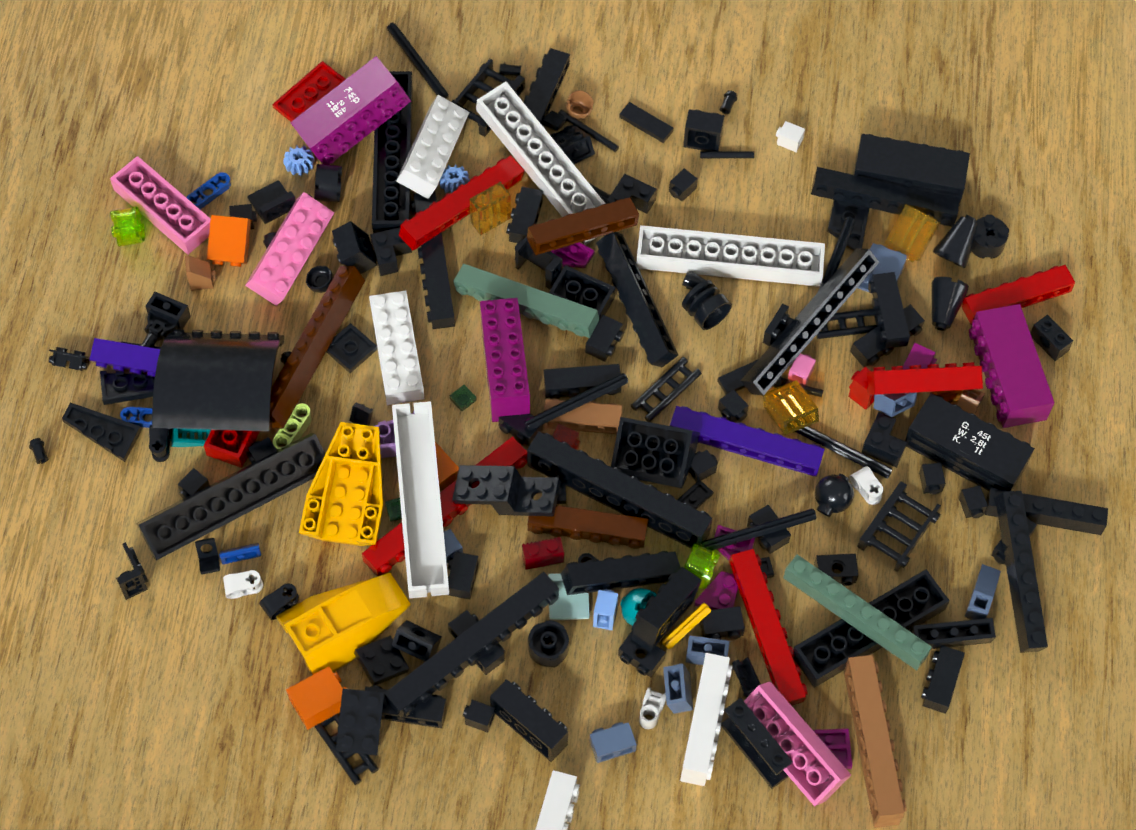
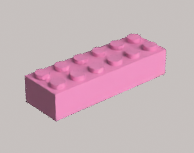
(162, 204)
(289, 249)
(814, 766)

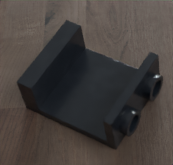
(547, 261)

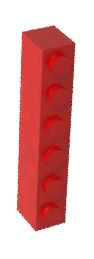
(1023, 291)
(924, 380)

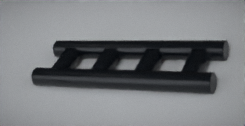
(843, 330)
(666, 400)
(343, 756)

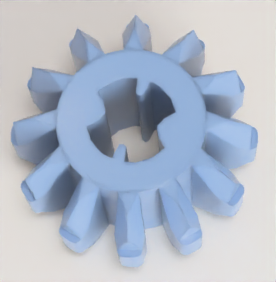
(298, 160)
(453, 178)

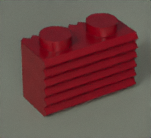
(542, 553)

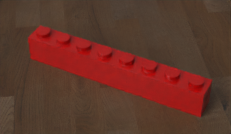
(456, 205)
(767, 626)

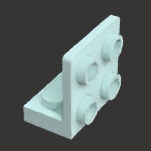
(568, 606)

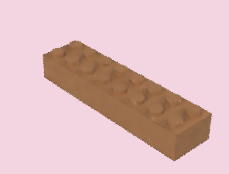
(874, 742)

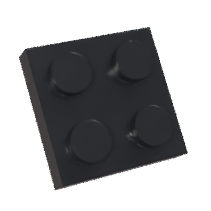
(351, 348)
(381, 660)

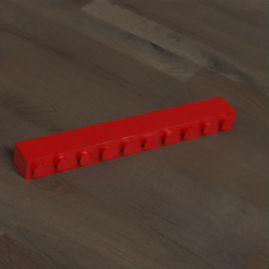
(391, 546)

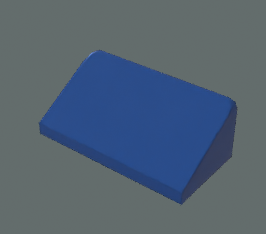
(240, 553)

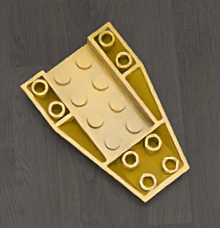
(347, 489)
(343, 619)

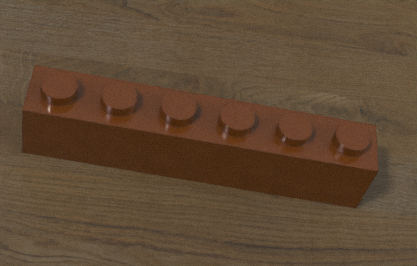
(582, 226)
(592, 526)

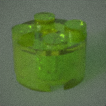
(127, 226)
(701, 563)

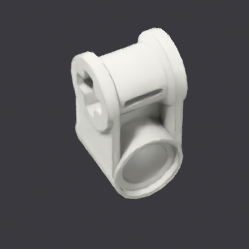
(865, 483)
(241, 584)
(652, 705)

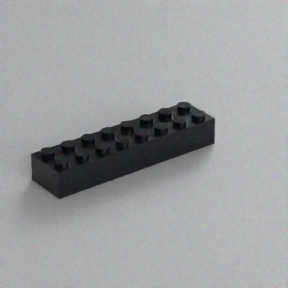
(906, 604)

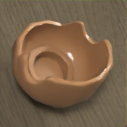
(579, 104)

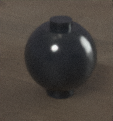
(834, 494)

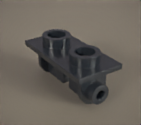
(77, 360)
(746, 675)

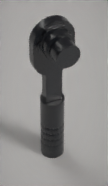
(809, 390)

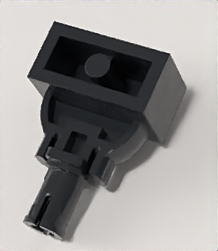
(163, 317)

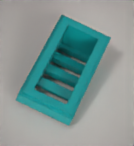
(183, 442)

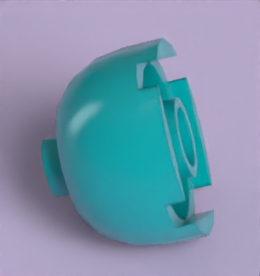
(634, 602)

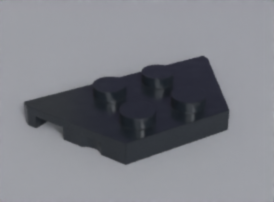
(839, 212)

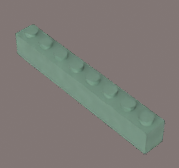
(531, 301)
(857, 612)

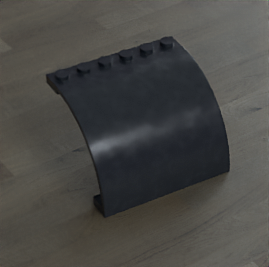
(215, 380)

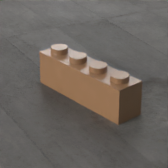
(588, 417)

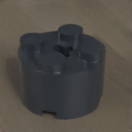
(328, 183)
(990, 237)
(538, 641)

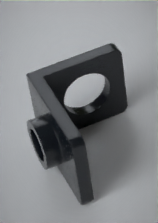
(208, 560)

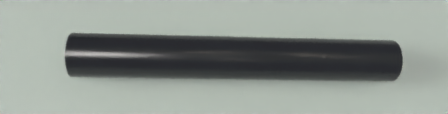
(726, 154)

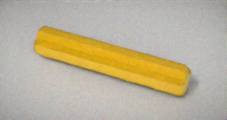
(686, 626)

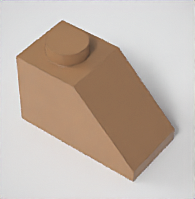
(199, 273)
(970, 400)

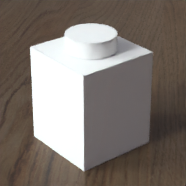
(790, 136)

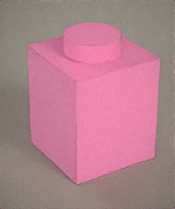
(802, 369)

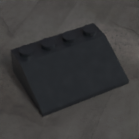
(654, 451)

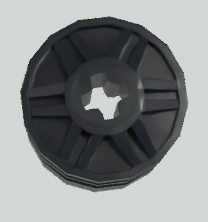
(706, 305)

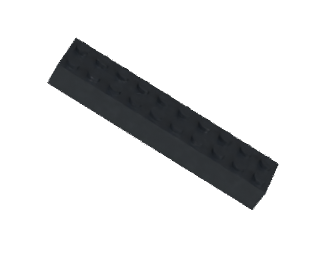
(391, 147)
(618, 490)
(232, 496)

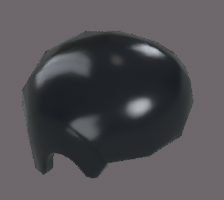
(319, 278)

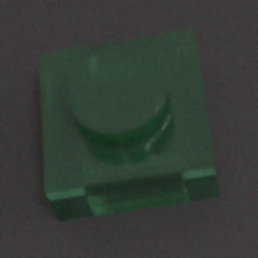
(463, 398)
(394, 509)

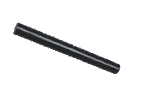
(590, 131)

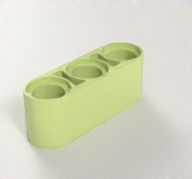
(294, 422)

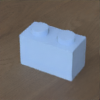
(605, 609)

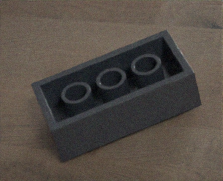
(665, 608)
(529, 720)

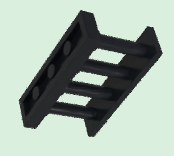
(485, 70)
(889, 509)
(756, 743)

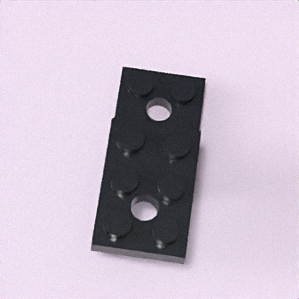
(506, 490)

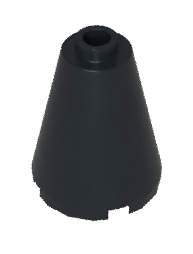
(958, 241)
(946, 301)

